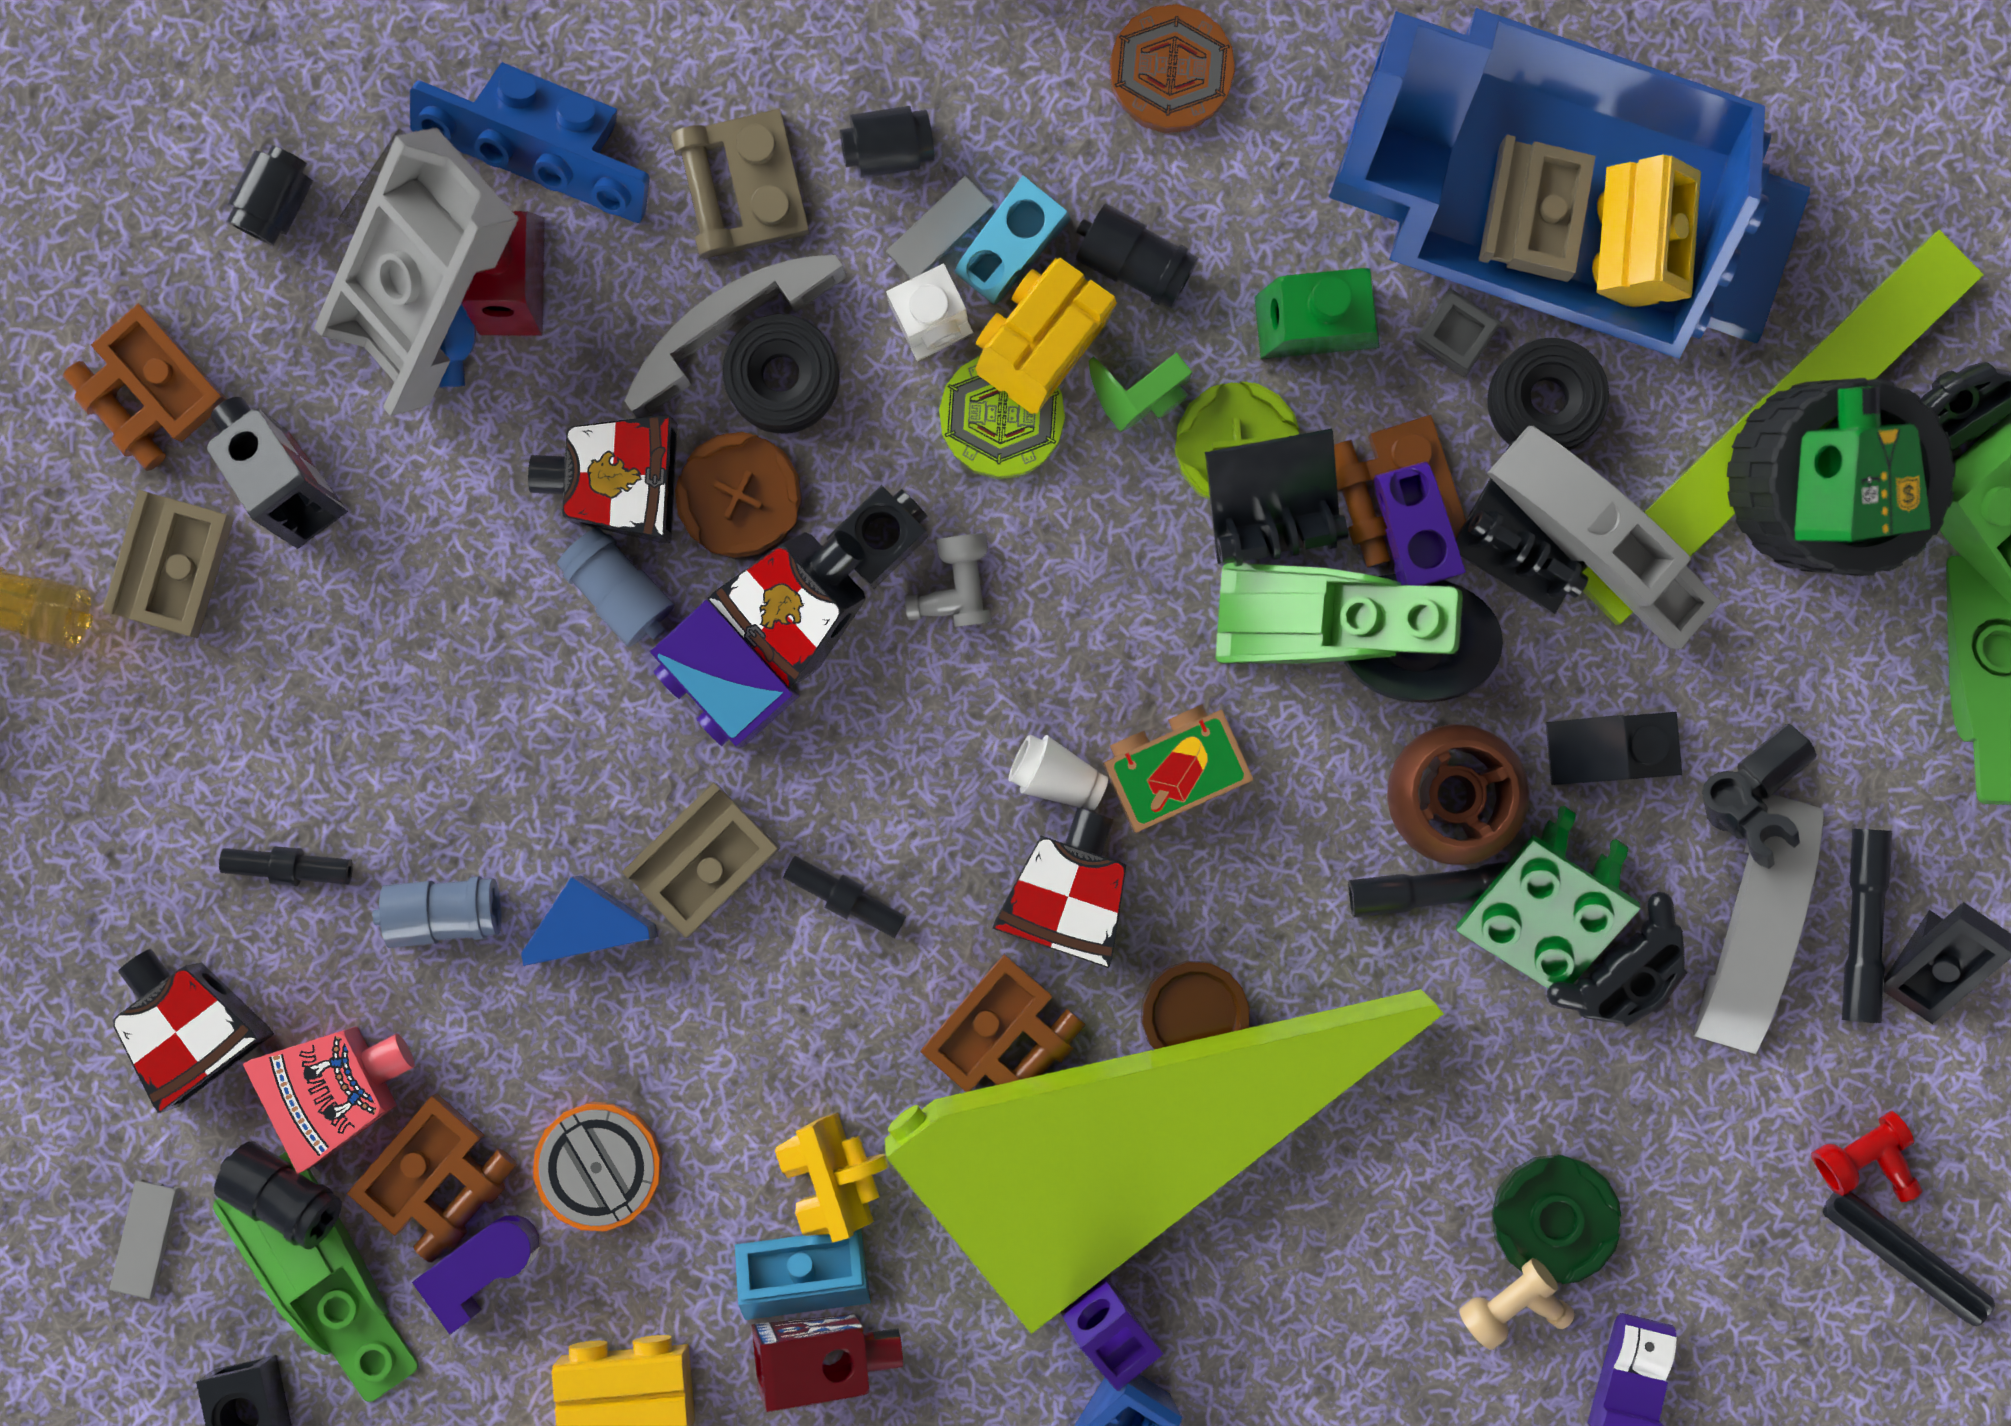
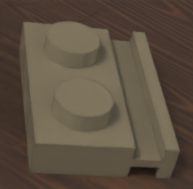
(1537, 208)
(168, 564)
(700, 860)

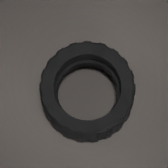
(1767, 469)

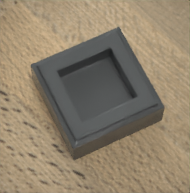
(1457, 332)

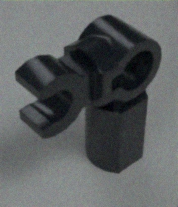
(1734, 800)

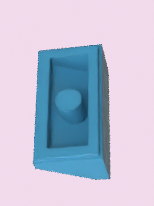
(800, 1275)

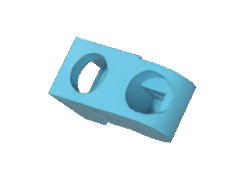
(1011, 240)

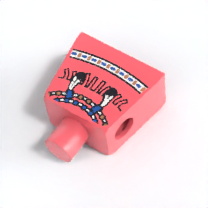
(327, 1091)

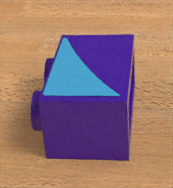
(722, 677)

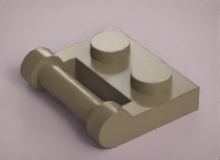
(761, 179)

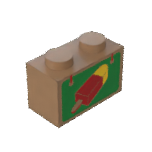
(1176, 769)

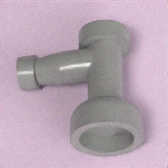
(966, 599)

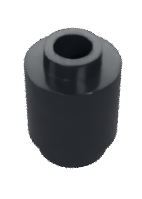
(887, 141)
(269, 194)

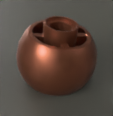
(1482, 838)

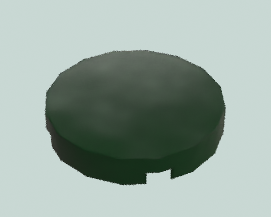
(1536, 1203)

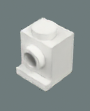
(929, 312)

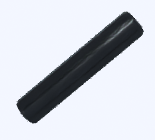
(1909, 1257)

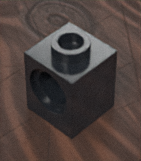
(901, 509)
(252, 1380)

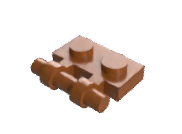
(157, 373)
(1393, 449)
(991, 1020)
(417, 1164)

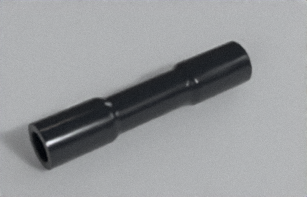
(1405, 892)
(1864, 967)

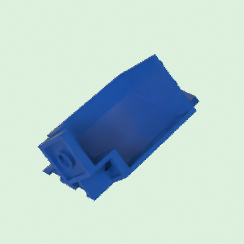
(1432, 144)

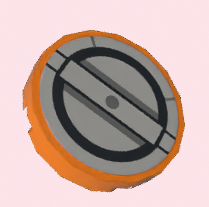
(597, 1166)

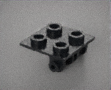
(1274, 497)
(1517, 551)

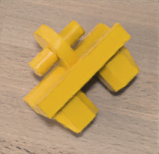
(839, 1175)

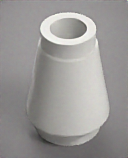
(1056, 774)

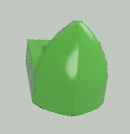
(1156, 392)

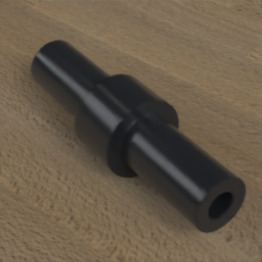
(285, 866)
(844, 896)

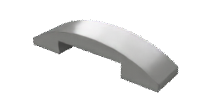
(796, 279)
(1762, 934)

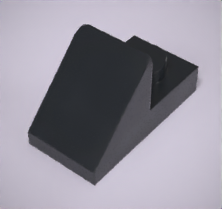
(1613, 748)
(1947, 961)

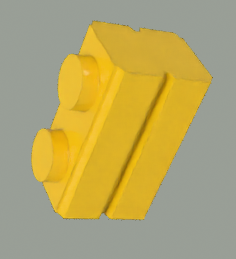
(1648, 231)
(1044, 334)
(624, 1386)

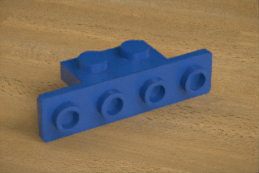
(537, 134)

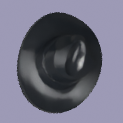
(1435, 675)

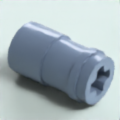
(618, 590)
(441, 911)

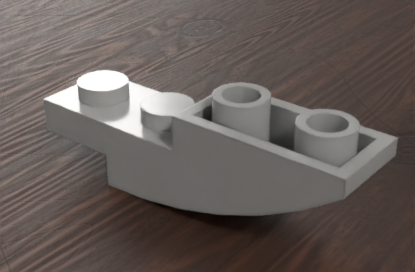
(1608, 533)

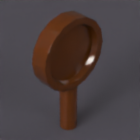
(1192, 1004)

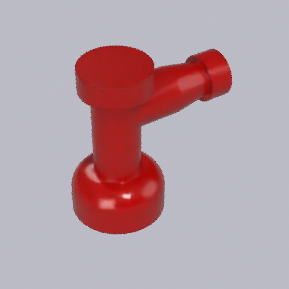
(1883, 1144)

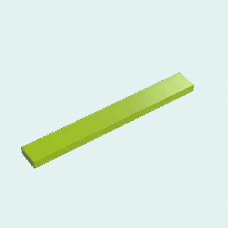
(1856, 348)

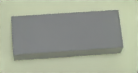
(940, 228)
(144, 1239)

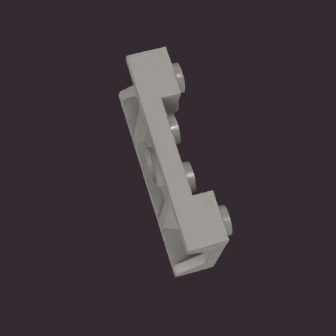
(413, 262)

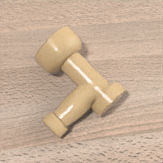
(1533, 1289)

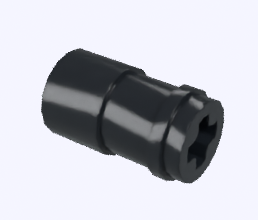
(1131, 253)
(274, 1193)

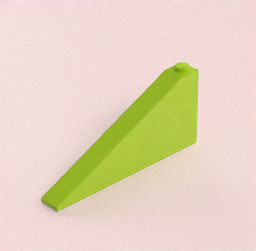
(1092, 1162)

